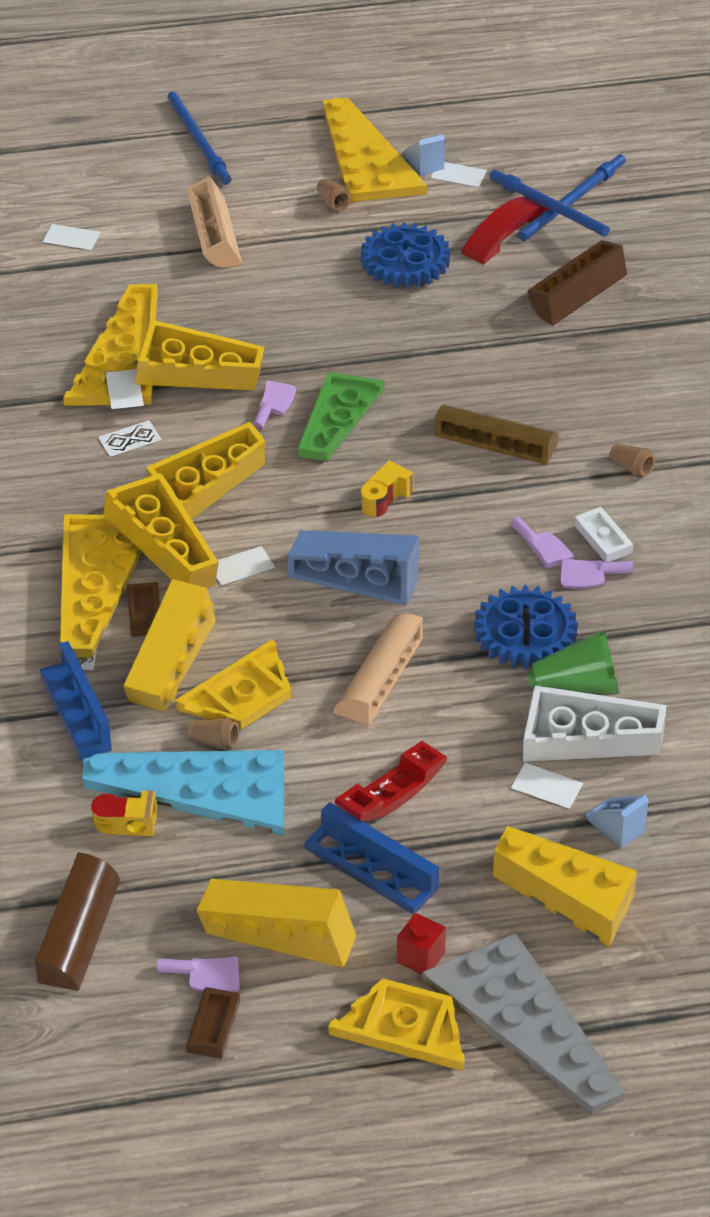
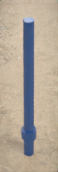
(215, 162)
(603, 172)
(513, 184)

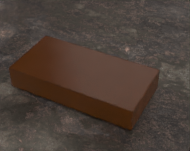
(143, 606)
(213, 1022)

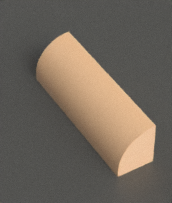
(213, 224)
(381, 669)

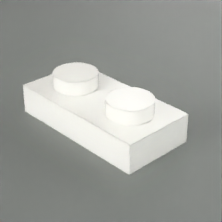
(603, 534)

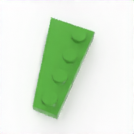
(336, 413)

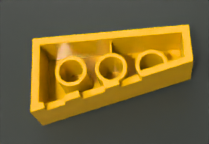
(197, 359)
(212, 467)
(162, 529)
(170, 645)
(567, 880)
(280, 918)

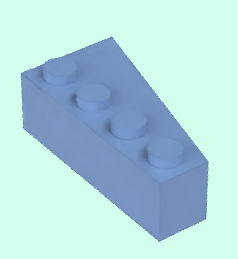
(357, 563)

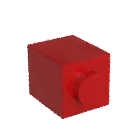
(421, 943)

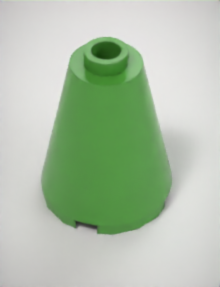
(578, 668)

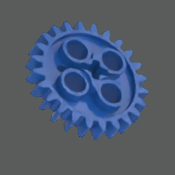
(405, 255)
(500, 625)

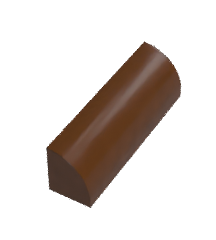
(578, 281)
(76, 923)

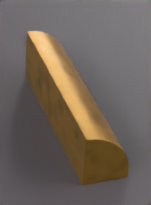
(495, 434)

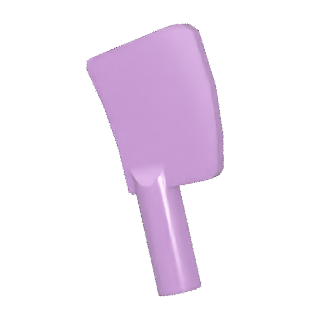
(275, 401)
(544, 545)
(590, 574)
(211, 973)

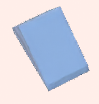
(427, 155)
(620, 818)

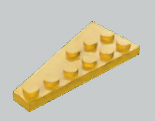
(365, 158)
(117, 348)
(94, 576)

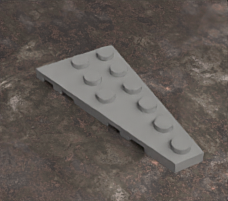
(526, 1015)

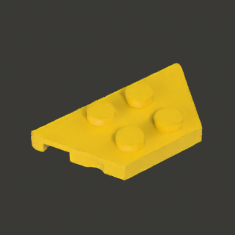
(241, 690)
(405, 1023)

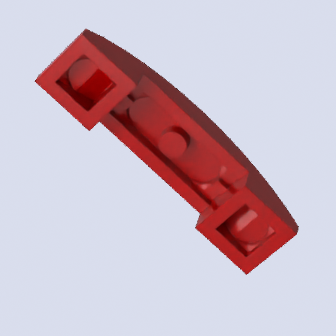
(501, 223)
(395, 787)

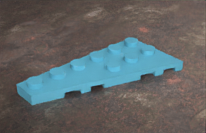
(203, 783)

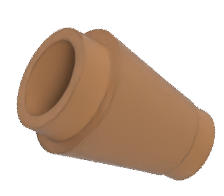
(334, 195)
(633, 459)
(218, 733)

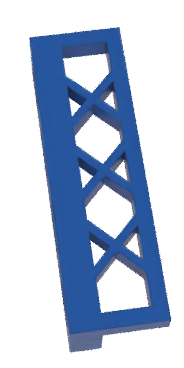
(77, 704)
(381, 851)

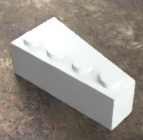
(590, 726)

